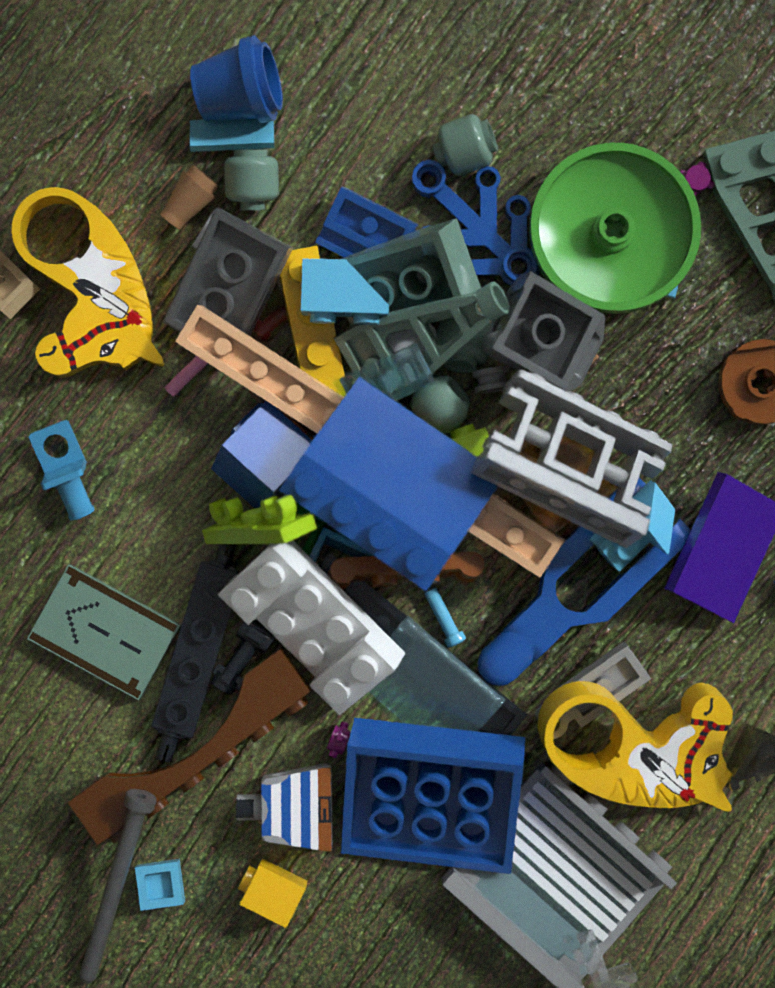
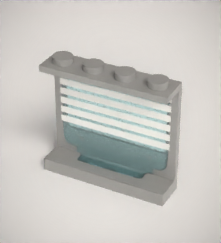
(565, 878)

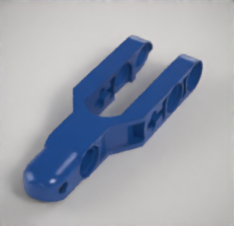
(547, 619)

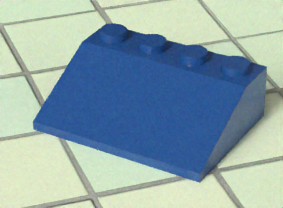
(390, 483)
(432, 795)

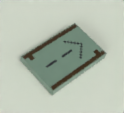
(104, 632)

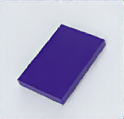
(724, 548)

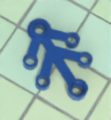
(482, 229)

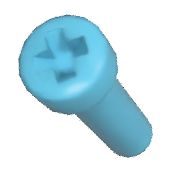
(444, 618)

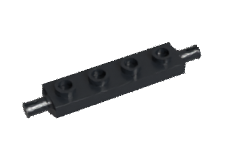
(194, 653)

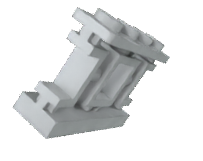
(559, 486)

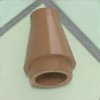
(189, 197)

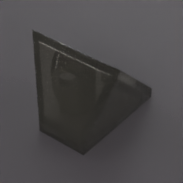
(751, 756)

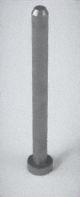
(138, 804)

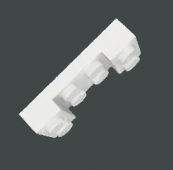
(314, 623)

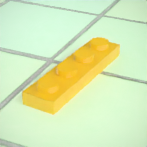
(313, 342)

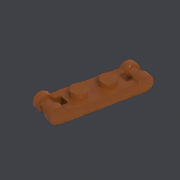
(461, 565)

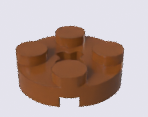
(736, 387)

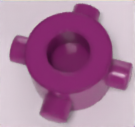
(698, 177)
(338, 739)

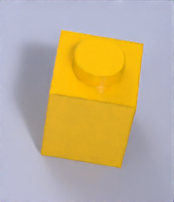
(272, 892)

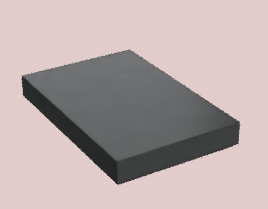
(230, 273)

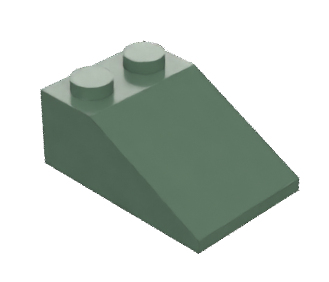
(419, 268)

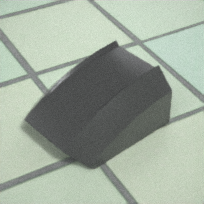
(546, 333)

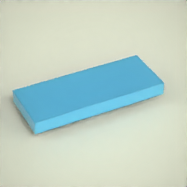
(230, 135)

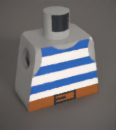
(293, 807)

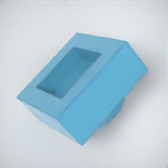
(160, 884)

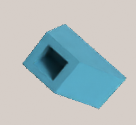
(337, 289)

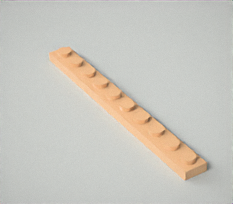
(314, 403)

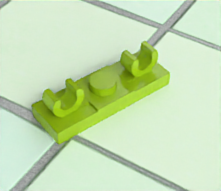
(270, 524)

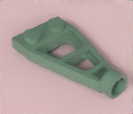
(739, 165)
(369, 342)

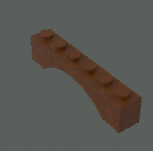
(264, 694)

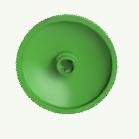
(615, 227)

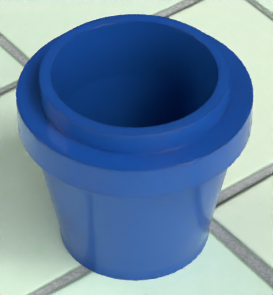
(238, 83)

